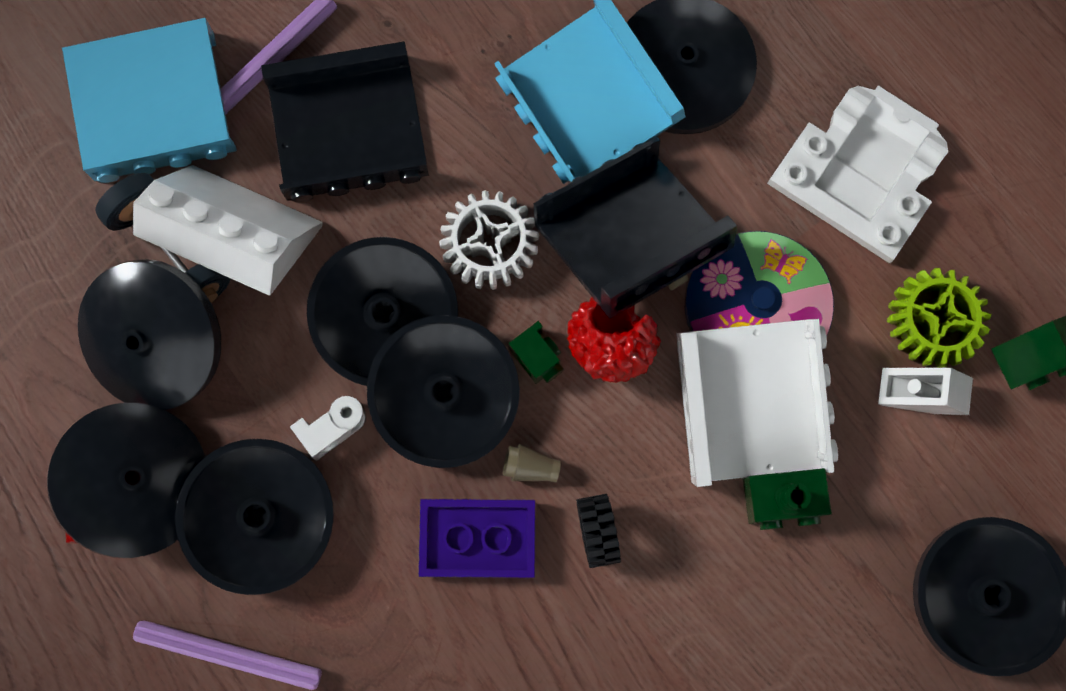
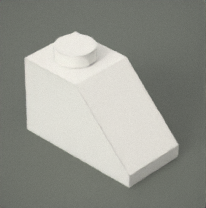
(926, 390)

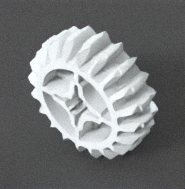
(474, 246)

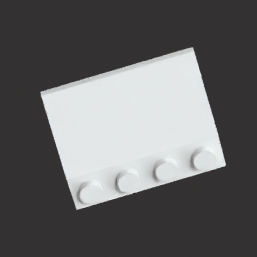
(223, 227)

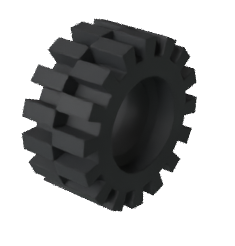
(598, 530)

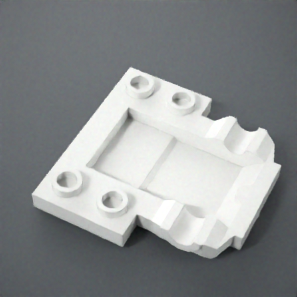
(865, 169)

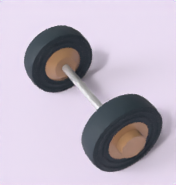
(116, 213)

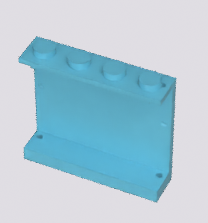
(590, 92)
(147, 100)

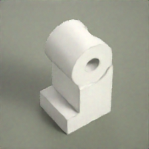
(332, 428)

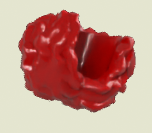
(614, 346)

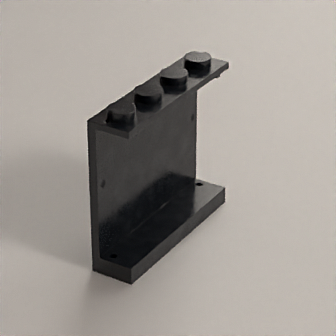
(346, 121)
(630, 228)

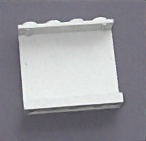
(756, 400)

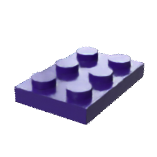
(477, 538)

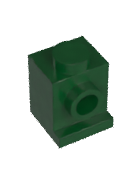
(537, 354)

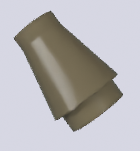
(529, 465)

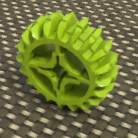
(949, 291)

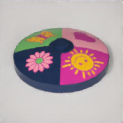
(759, 283)

